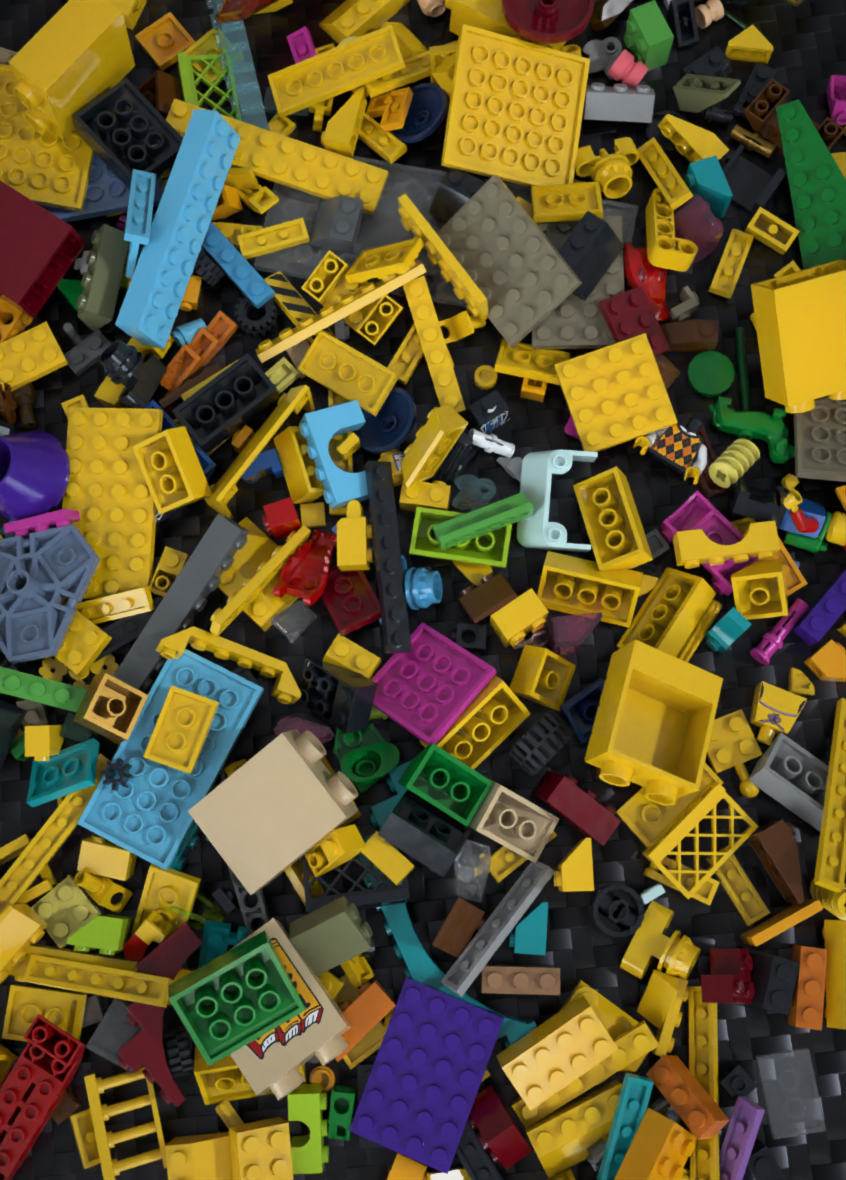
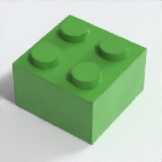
(648, 35)

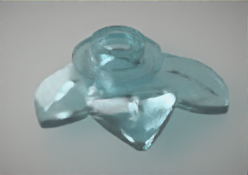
(470, 494)

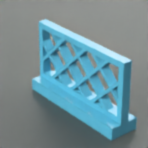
(139, 215)

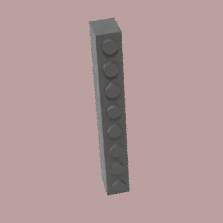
(183, 600)

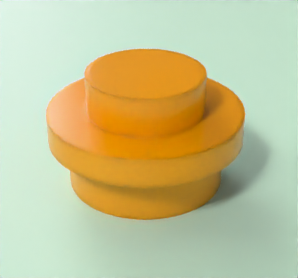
(322, 1075)

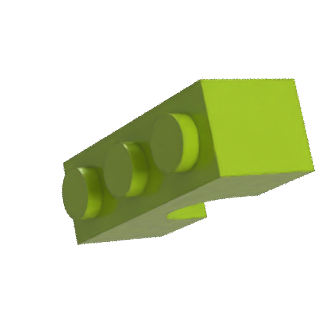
(308, 1151)

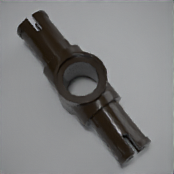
(24, 399)

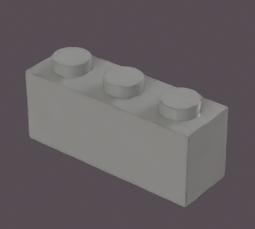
(619, 103)

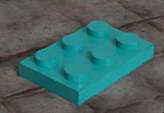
(64, 773)

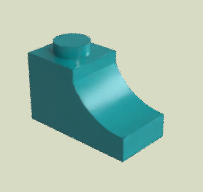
(726, 630)

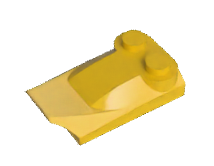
(610, 1015)

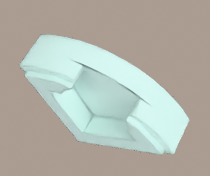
(651, 893)

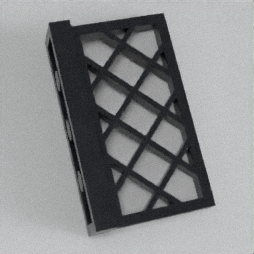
(362, 899)

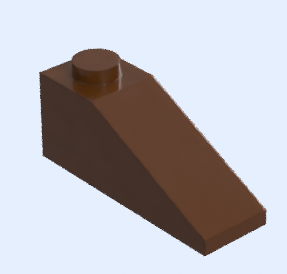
(691, 335)

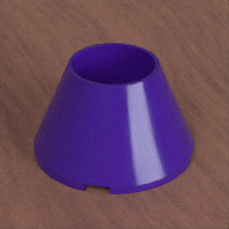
(31, 474)

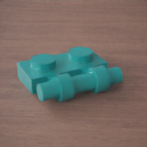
(217, 938)

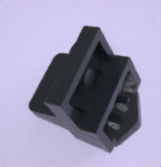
(457, 459)

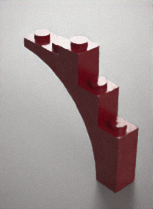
(146, 1045)

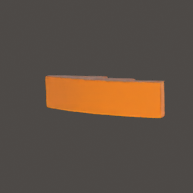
(199, 352)

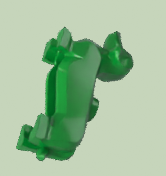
(755, 425)

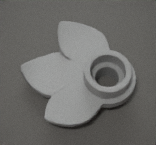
(600, 56)

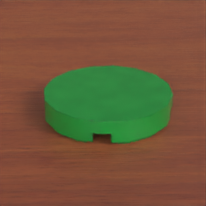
(710, 373)

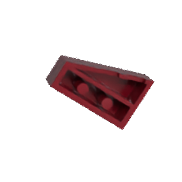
(577, 806)

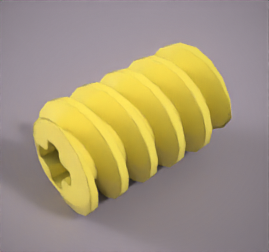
(733, 462)

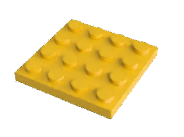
(615, 394)

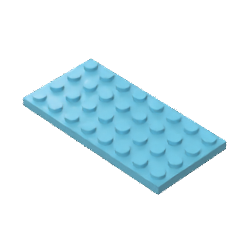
(153, 811)

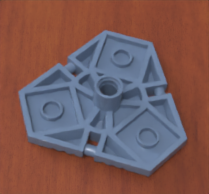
(55, 569)

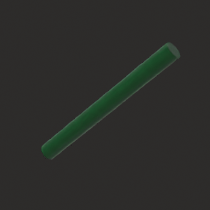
(742, 369)

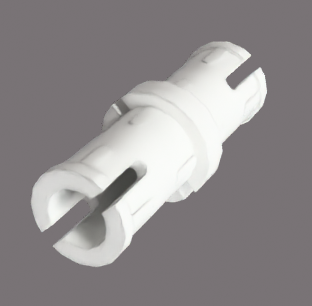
(492, 443)

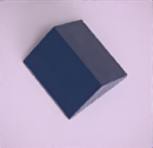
(581, 710)

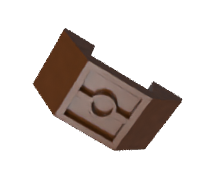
(764, 119)

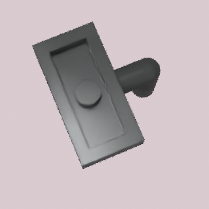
(86, 351)

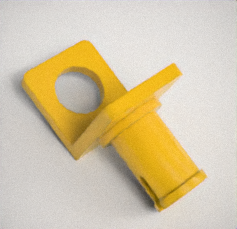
(461, 326)
(102, 889)

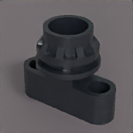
(135, 371)

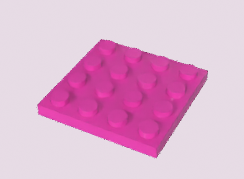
(430, 684)

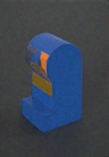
(263, 465)

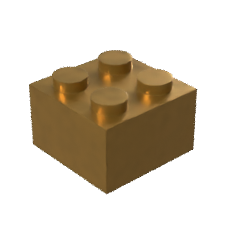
(111, 707)

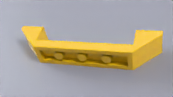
(285, 687)

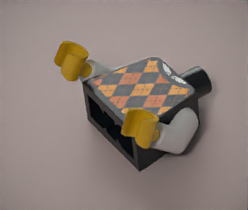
(678, 448)

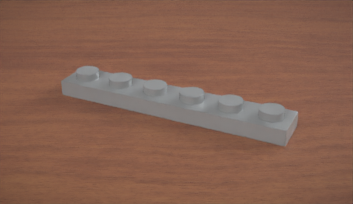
(497, 927)

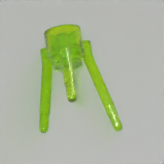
(208, 915)

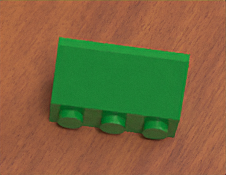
(446, 783)

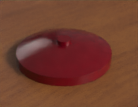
(548, 19)

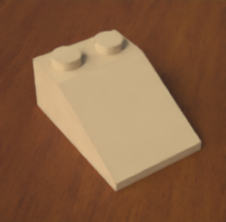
(514, 822)

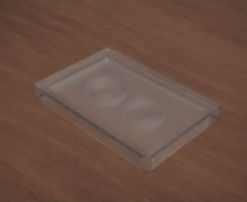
(790, 1093)

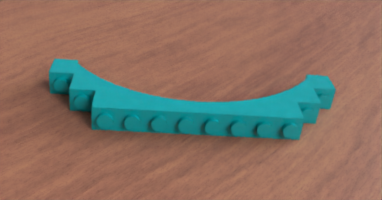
(398, 922)

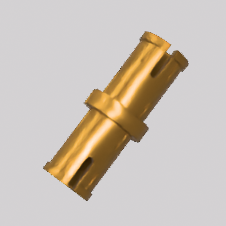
(739, 134)

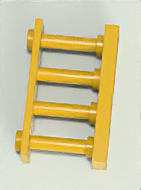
(101, 1113)

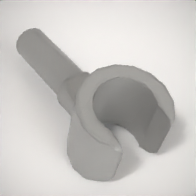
(532, 641)

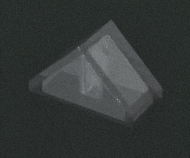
(293, 620)

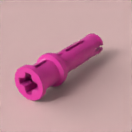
(774, 641)

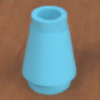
(185, 333)

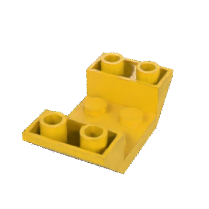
(329, 285)

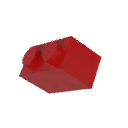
(281, 518)

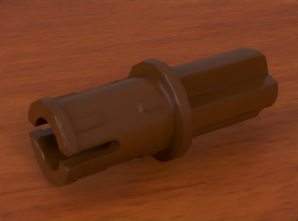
(7, 405)

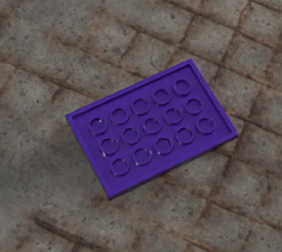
(427, 1074)

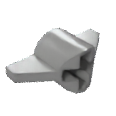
(512, 466)

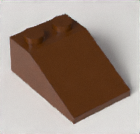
(779, 854)
(459, 927)

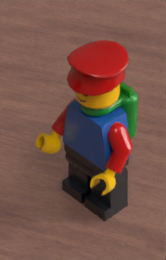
(801, 520)

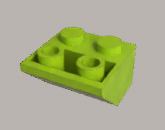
(103, 932)

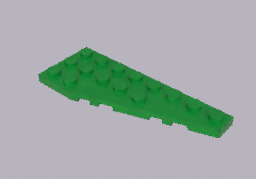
(815, 188)

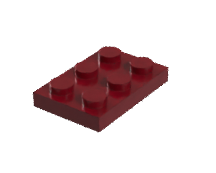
(631, 316)
(350, 600)

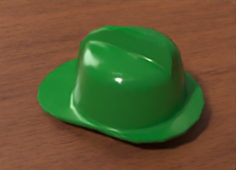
(370, 762)

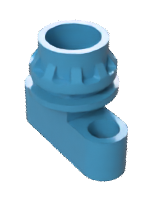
(421, 586)

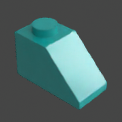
(531, 932)

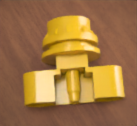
(610, 170)
(675, 953)

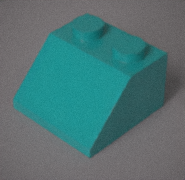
(708, 180)

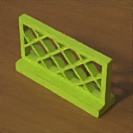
(188, 84)

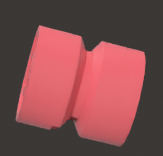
(627, 70)

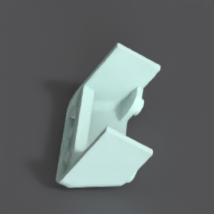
(536, 485)

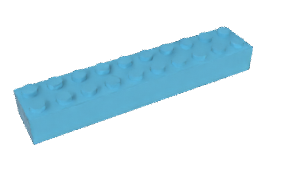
(178, 229)

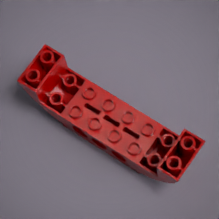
(34, 1090)

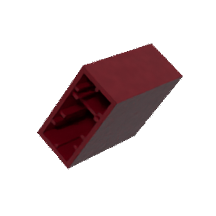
(33, 251)

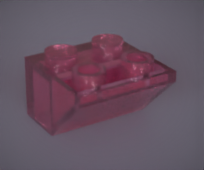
(698, 225)

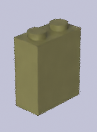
(330, 935)

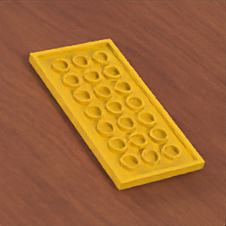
(112, 494)

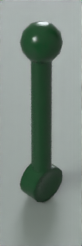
(734, 19)

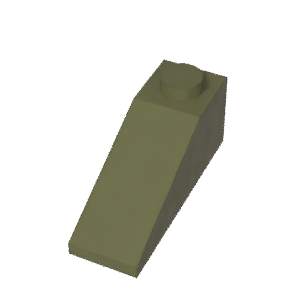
(700, 91)

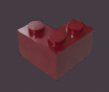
(729, 977)
(497, 1129)

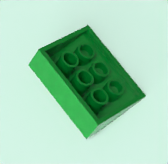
(235, 998)

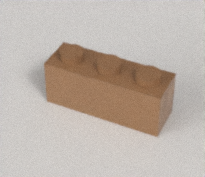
(520, 979)

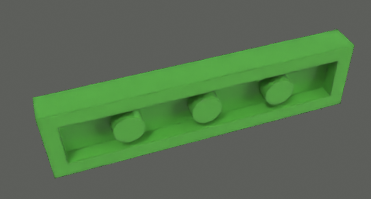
(482, 521)

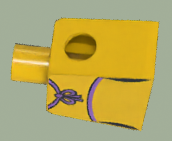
(774, 711)

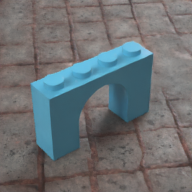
(318, 429)

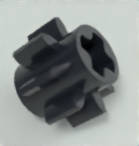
(110, 774)

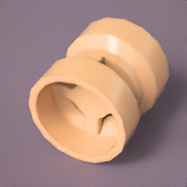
(711, 11)

